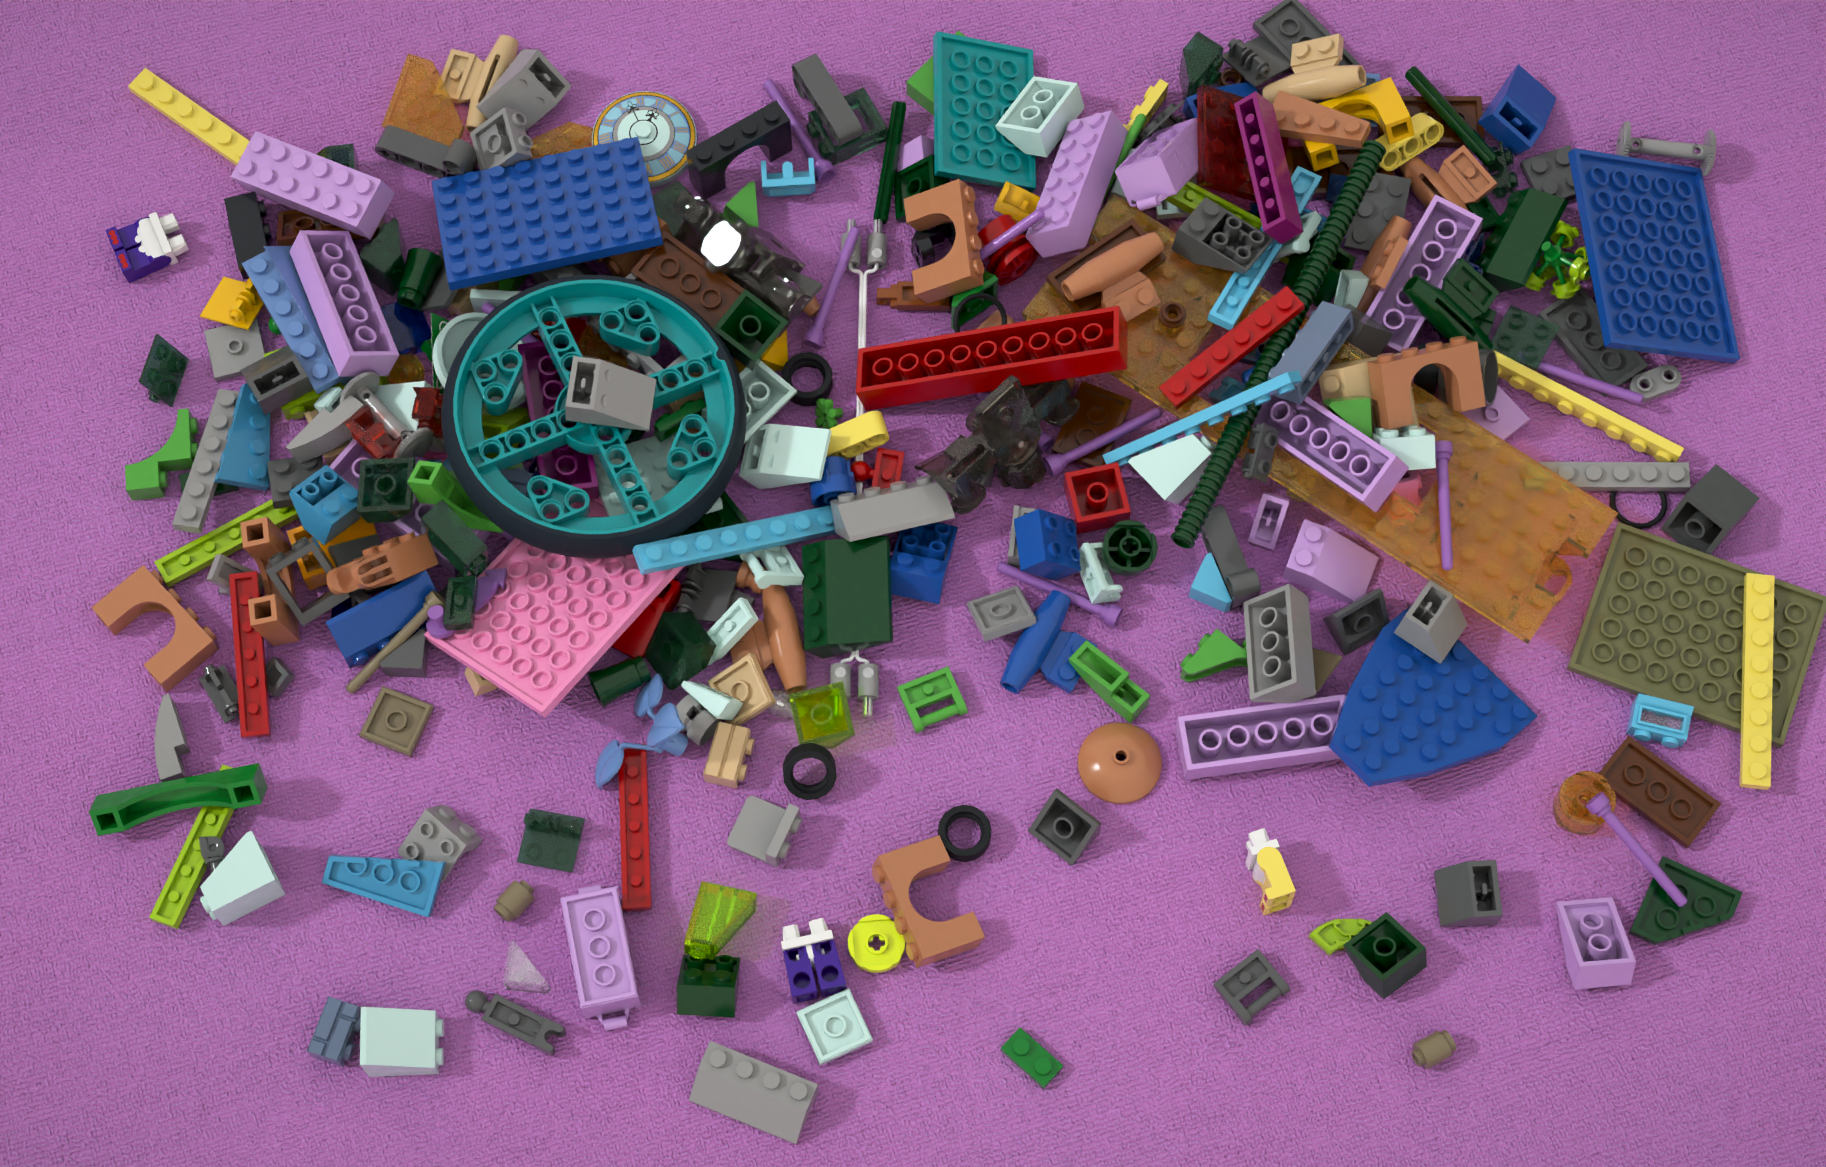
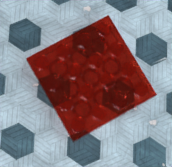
(1220, 144)

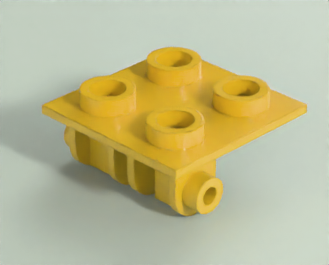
(233, 304)

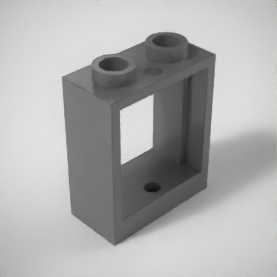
(280, 561)

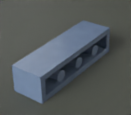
(1314, 348)

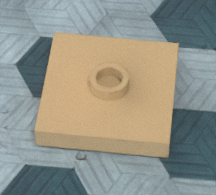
(746, 683)

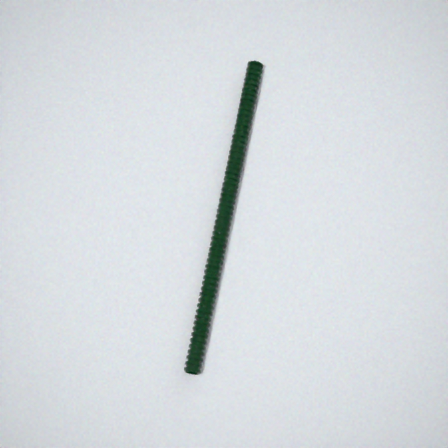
(1305, 289)

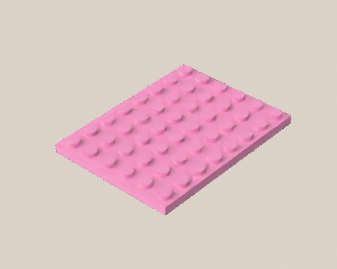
(552, 618)

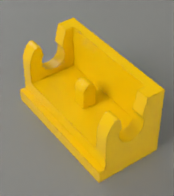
(1016, 201)

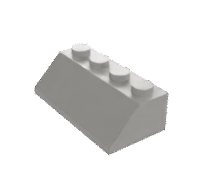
(890, 509)
(1279, 646)
(753, 1092)

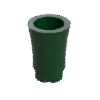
(418, 277)
(618, 679)

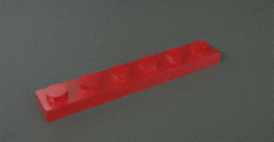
(1231, 347)
(249, 658)
(634, 831)

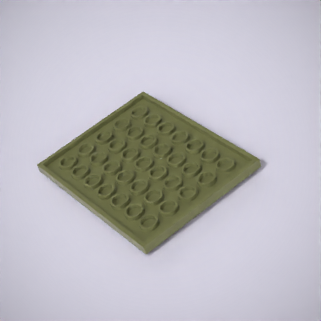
(1673, 630)

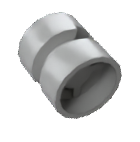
(702, 726)

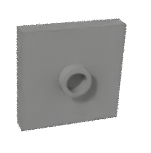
(233, 349)
(1001, 613)

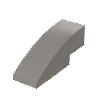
(324, 431)
(169, 741)

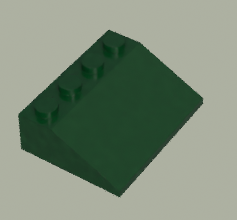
(846, 595)

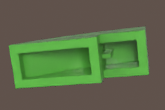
(1109, 681)

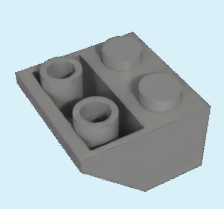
(1433, 622)

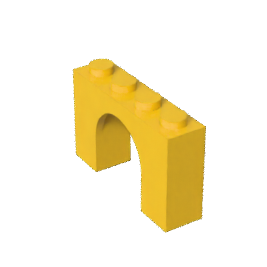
(1374, 102)

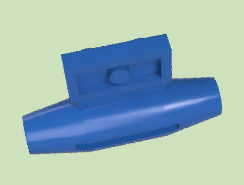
(1044, 648)

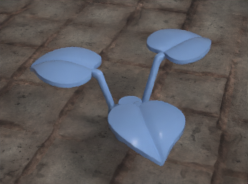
(662, 736)

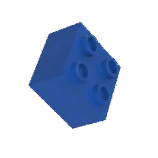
(1047, 545)

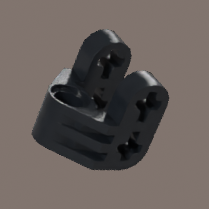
(923, 243)

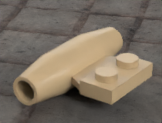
(1317, 71)
(471, 79)

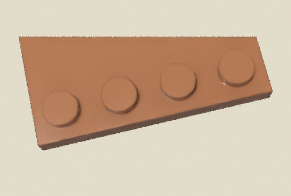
(1317, 123)

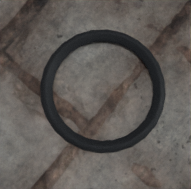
(974, 296)
(1640, 525)

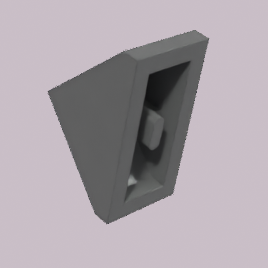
(409, 658)

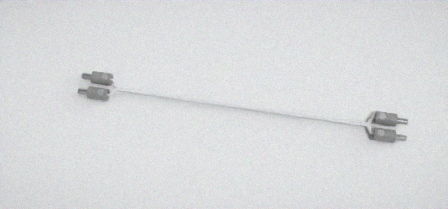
(876, 260)

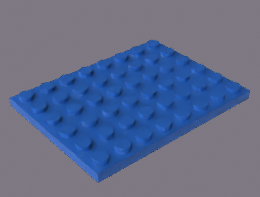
(545, 213)
(1653, 257)

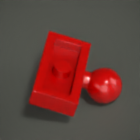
(885, 471)

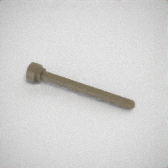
(431, 599)

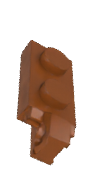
(902, 297)

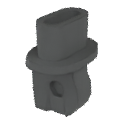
(212, 851)

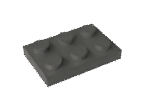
(1383, 199)

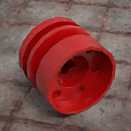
(1011, 259)

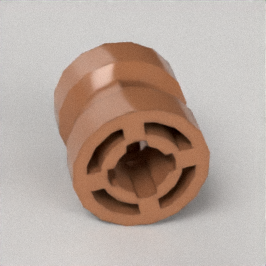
(745, 578)

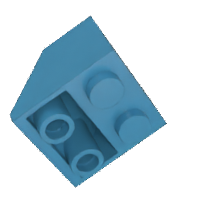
(325, 504)

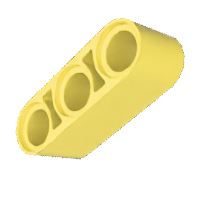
(1426, 132)
(858, 435)

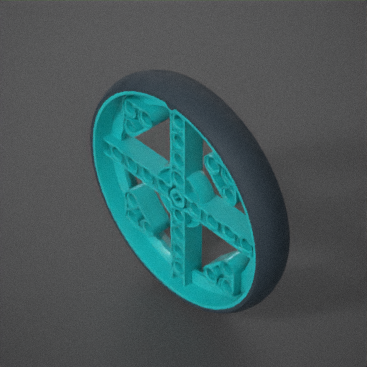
(572, 531)

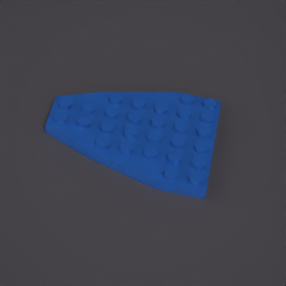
(1420, 715)

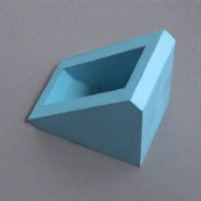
(1209, 586)

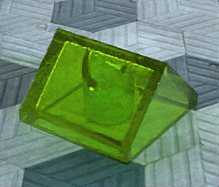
(822, 715)

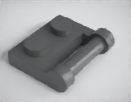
(1245, 979)

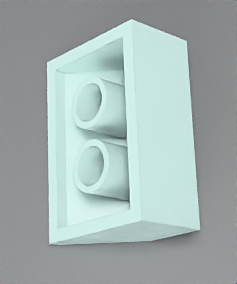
(1041, 115)
(764, 396)

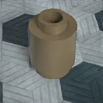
(514, 900)
(1433, 1049)

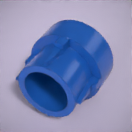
(835, 481)

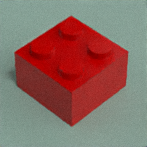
(1096, 497)

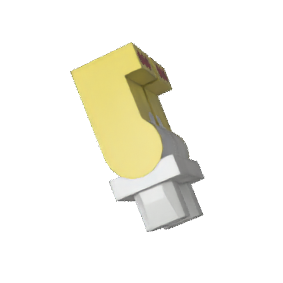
(1269, 872)

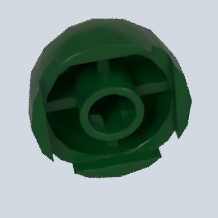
(1129, 548)

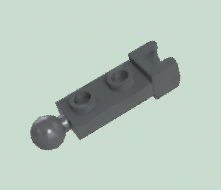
(515, 1020)

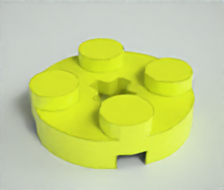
(866, 957)

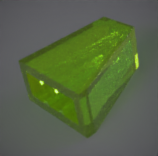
(717, 918)

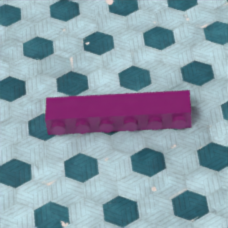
(1268, 168)

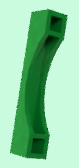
(223, 788)

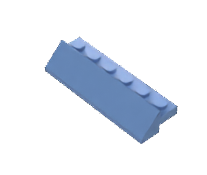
(288, 305)

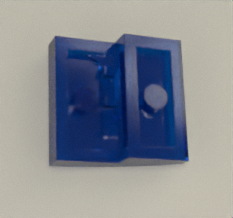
(406, 327)

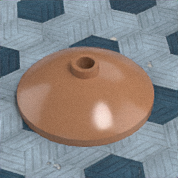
(1114, 779)

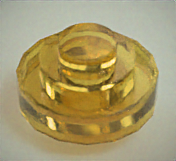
(406, 369)

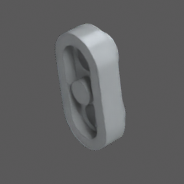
(1656, 382)

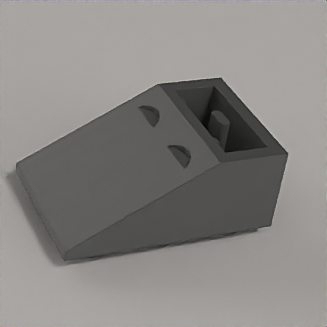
(1219, 239)

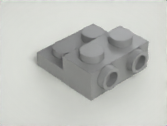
(502, 140)

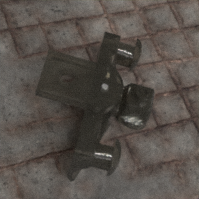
(736, 248)
(1003, 434)

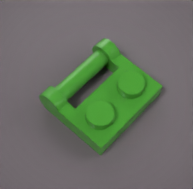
(928, 691)

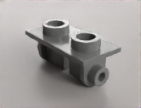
(1262, 440)
(221, 691)

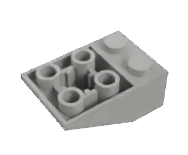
(526, 86)
(609, 395)

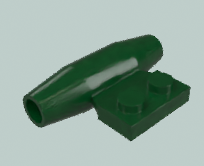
(1454, 306)

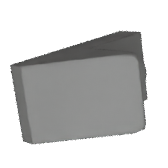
(220, 571)

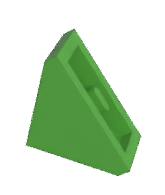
(743, 206)
(1353, 410)

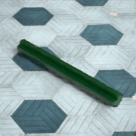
(1451, 116)
(890, 161)

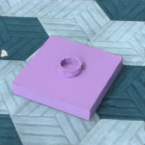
(1500, 418)

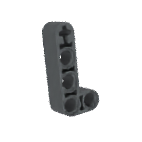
(815, 82)
(426, 154)
(1222, 543)

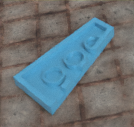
(247, 445)
(393, 881)

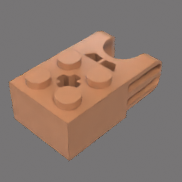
(383, 564)

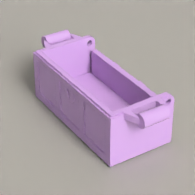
(1160, 165)
(600, 954)

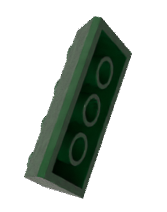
(1518, 237)

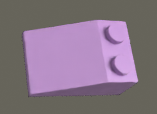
(1329, 563)
(1595, 943)

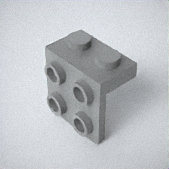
(765, 830)
(439, 837)

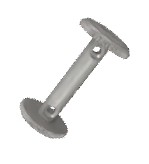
(1668, 148)
(363, 389)

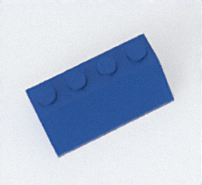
(376, 621)

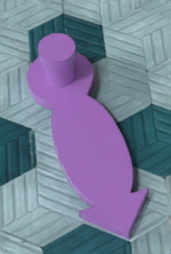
(486, 590)

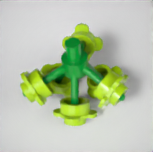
(1554, 263)

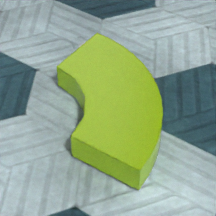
(1335, 933)

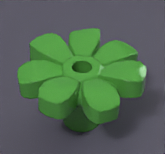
(827, 414)

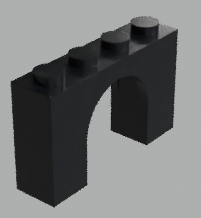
(764, 128)

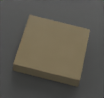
(396, 721)

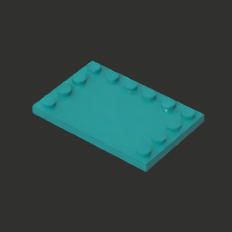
(971, 94)

